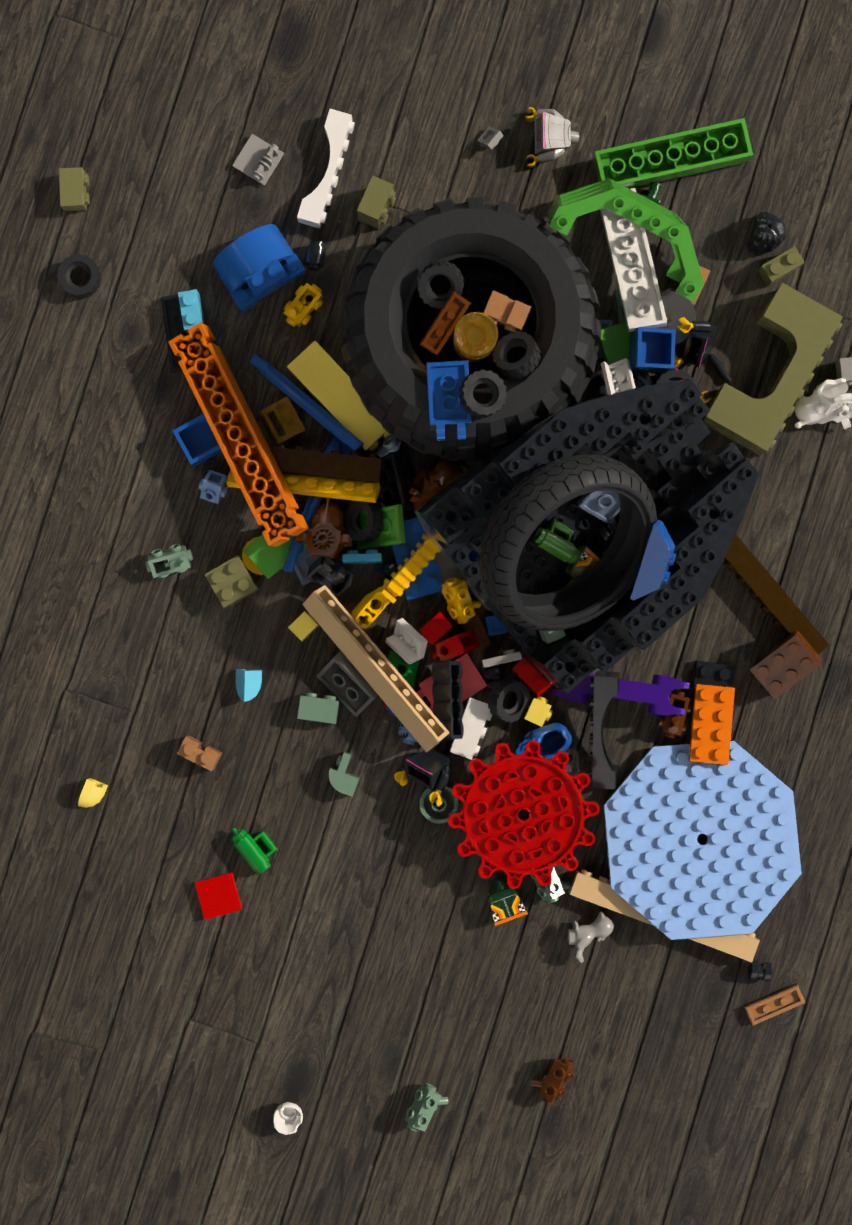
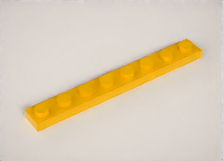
(325, 487)

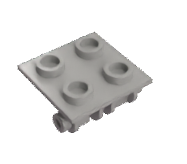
(258, 159)

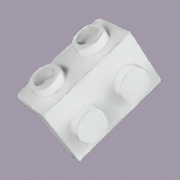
(617, 376)
(407, 642)

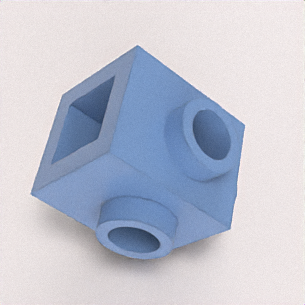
(210, 489)

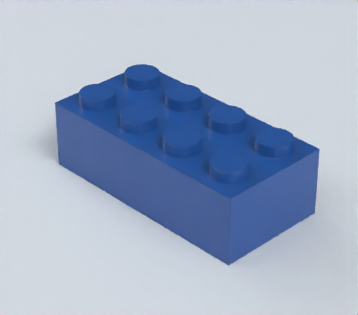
(429, 580)

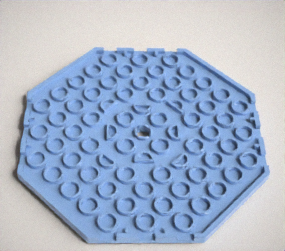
(693, 886)

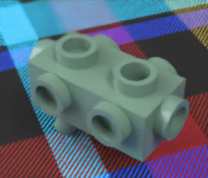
(175, 560)
(553, 890)
(423, 1107)

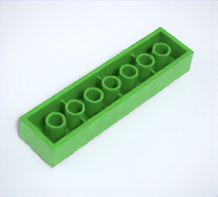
(675, 155)

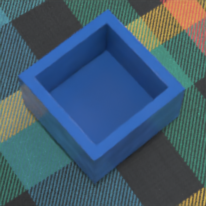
(652, 349)
(197, 440)

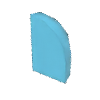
(248, 683)

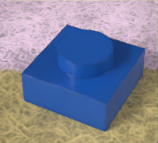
(494, 626)

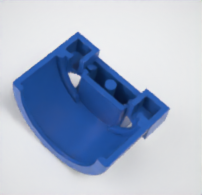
(255, 261)

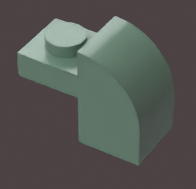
(339, 779)

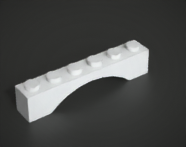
(314, 205)

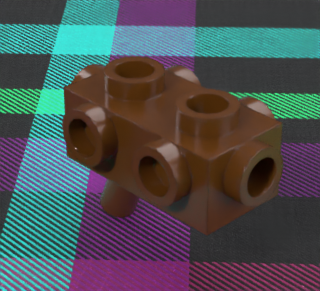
(675, 724)
(553, 1084)

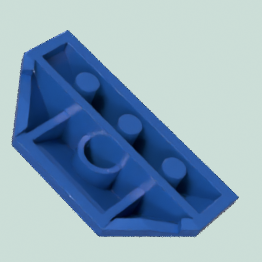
(655, 563)

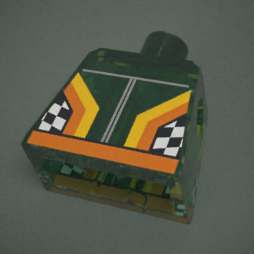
(505, 903)

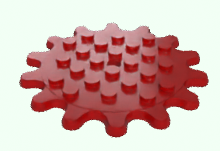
(530, 843)

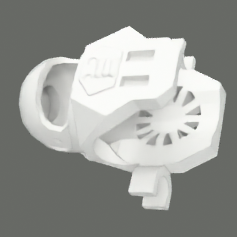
(826, 404)

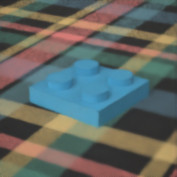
(354, 557)

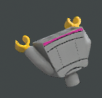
(552, 135)

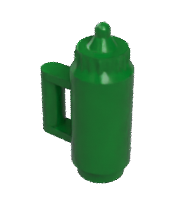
(251, 851)

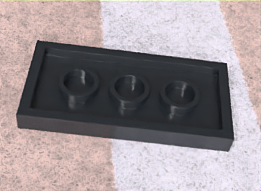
(709, 674)

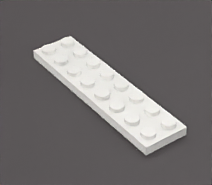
(634, 272)

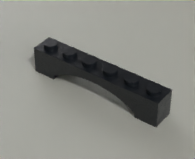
(603, 770)

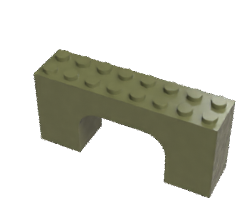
(807, 333)

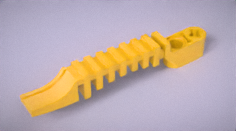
(396, 585)

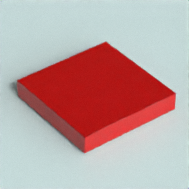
(218, 895)

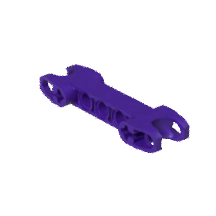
(655, 694)

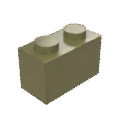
(73, 189)
(781, 266)

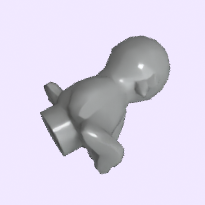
(583, 935)

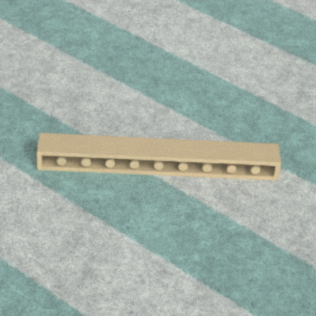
(375, 668)
(599, 892)

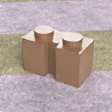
(507, 312)
(192, 751)

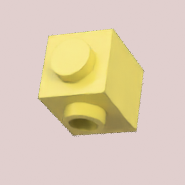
(538, 711)

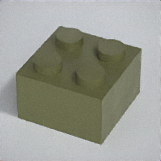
(376, 202)
(231, 582)

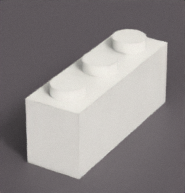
(473, 722)

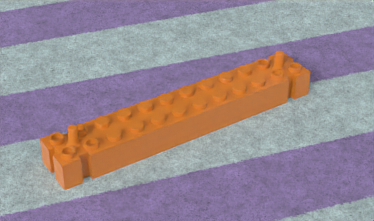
(238, 435)

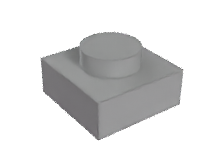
(490, 138)

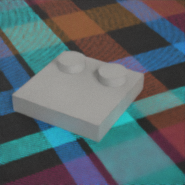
(509, 656)

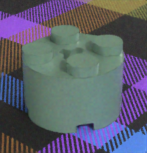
(435, 814)

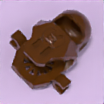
(433, 480)
(327, 533)

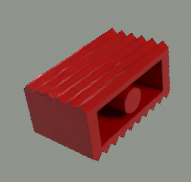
(531, 676)

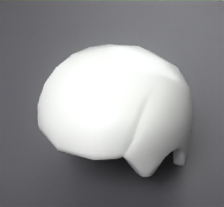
(287, 1118)

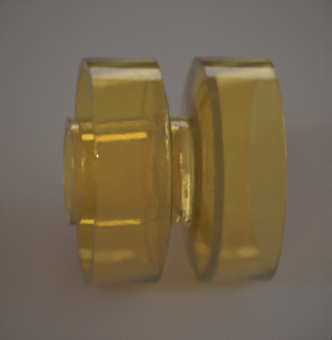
(475, 337)

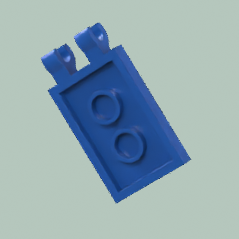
(443, 392)

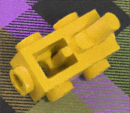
(299, 309)
(459, 601)

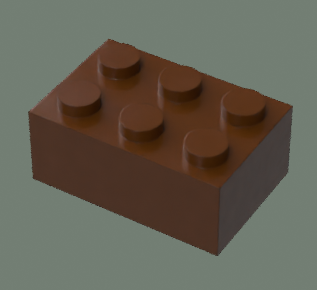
(786, 664)

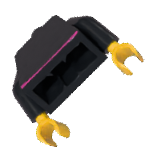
(699, 342)
(428, 769)

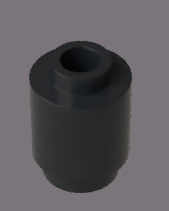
(315, 255)

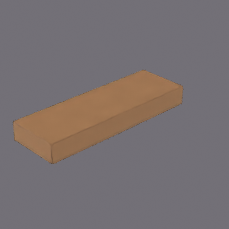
(774, 1004)

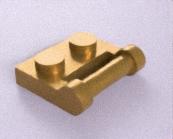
(287, 417)

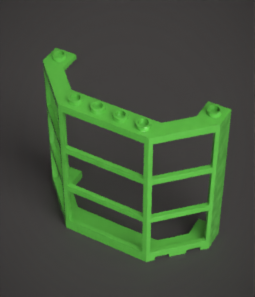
(640, 211)

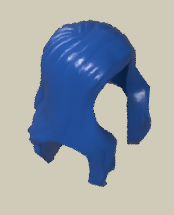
(551, 740)

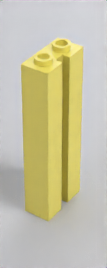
(335, 393)

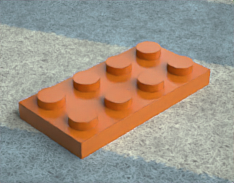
(711, 724)

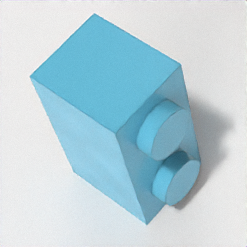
(190, 308)

